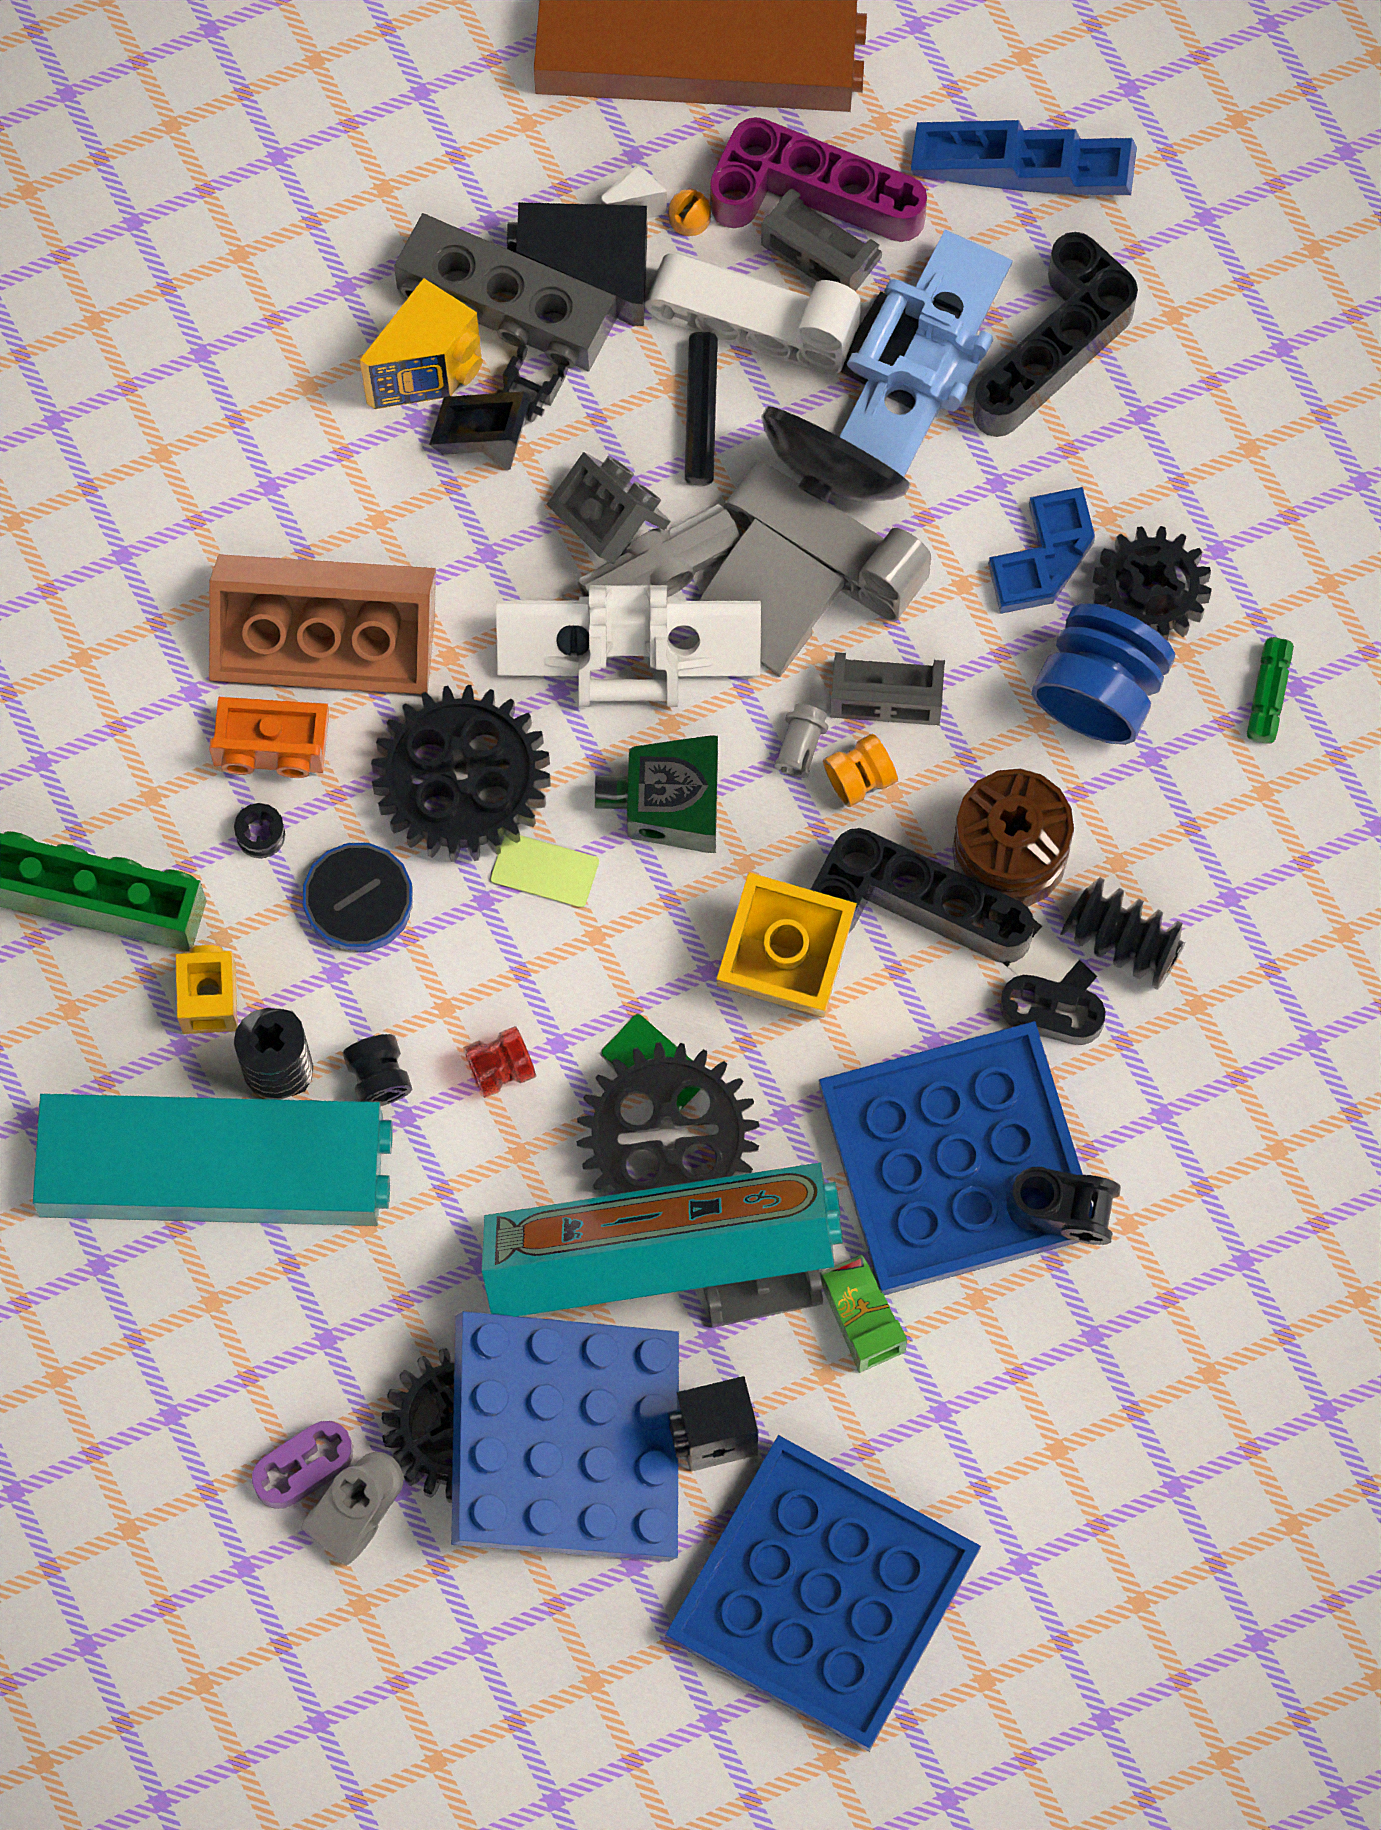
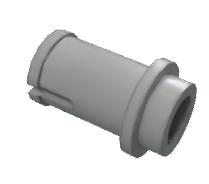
(801, 739)

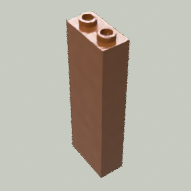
(702, 51)

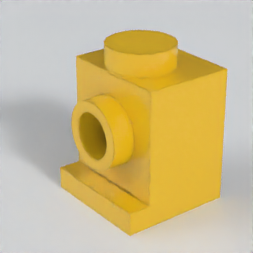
(206, 1013)

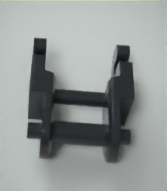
(545, 393)

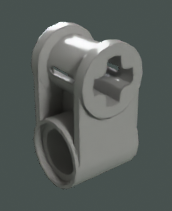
(354, 1506)

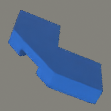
(1040, 574)

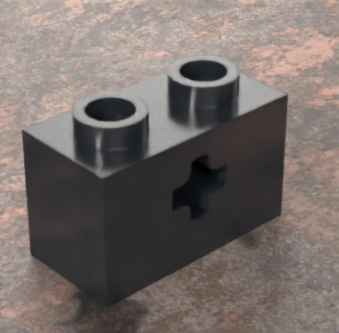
(714, 1424)

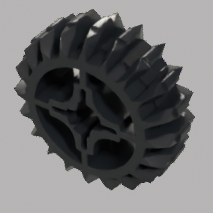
(433, 1382)

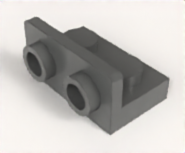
(605, 505)

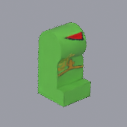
(863, 1313)

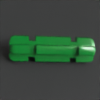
(1270, 690)

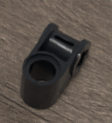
(1068, 1204)

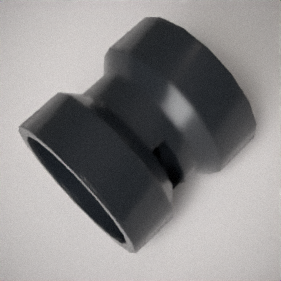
(377, 1069)

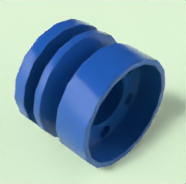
(1103, 673)

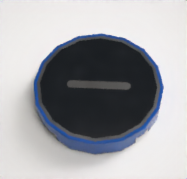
(358, 897)

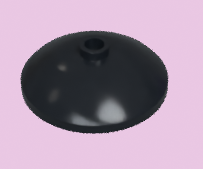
(830, 462)

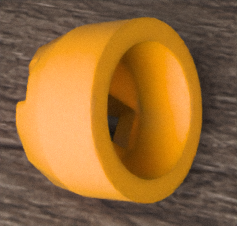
(696, 219)

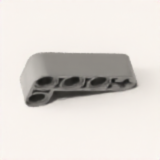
(875, 569)

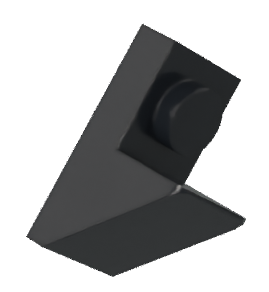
(481, 424)

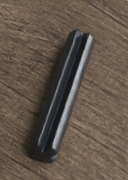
(701, 408)

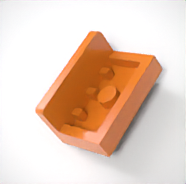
(269, 736)

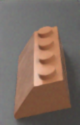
(321, 624)

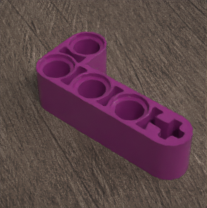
(818, 190)

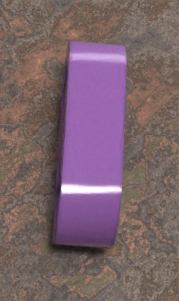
(294, 1453)

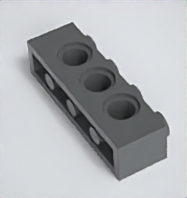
(587, 311)

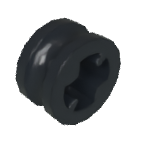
(242, 832)

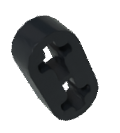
(1058, 997)

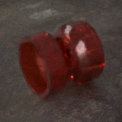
(499, 1061)

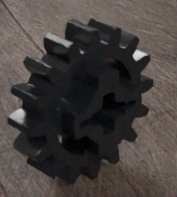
(1158, 565)

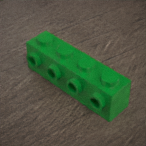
(100, 892)

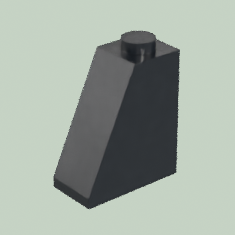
(590, 244)

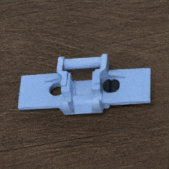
(942, 356)

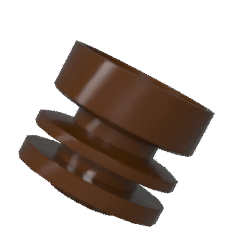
(1033, 859)

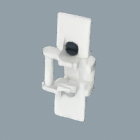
(627, 621)

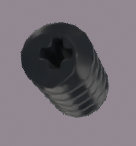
(1125, 932)
(273, 1053)

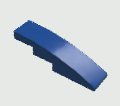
(1023, 160)

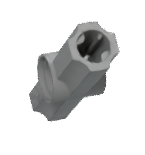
(670, 555)

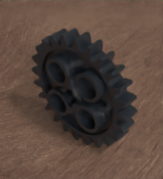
(469, 818)
(662, 1082)

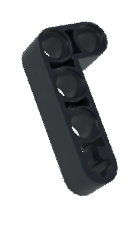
(1048, 345)
(926, 904)

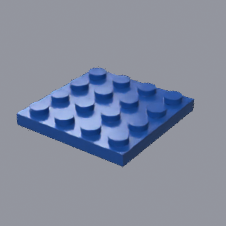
(938, 1148)
(564, 1437)
(823, 1593)

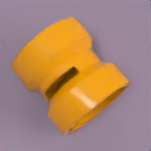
(860, 770)

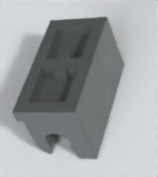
(817, 244)
(887, 691)
(763, 1297)

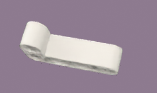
(757, 314)

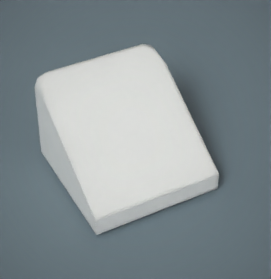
(638, 189)

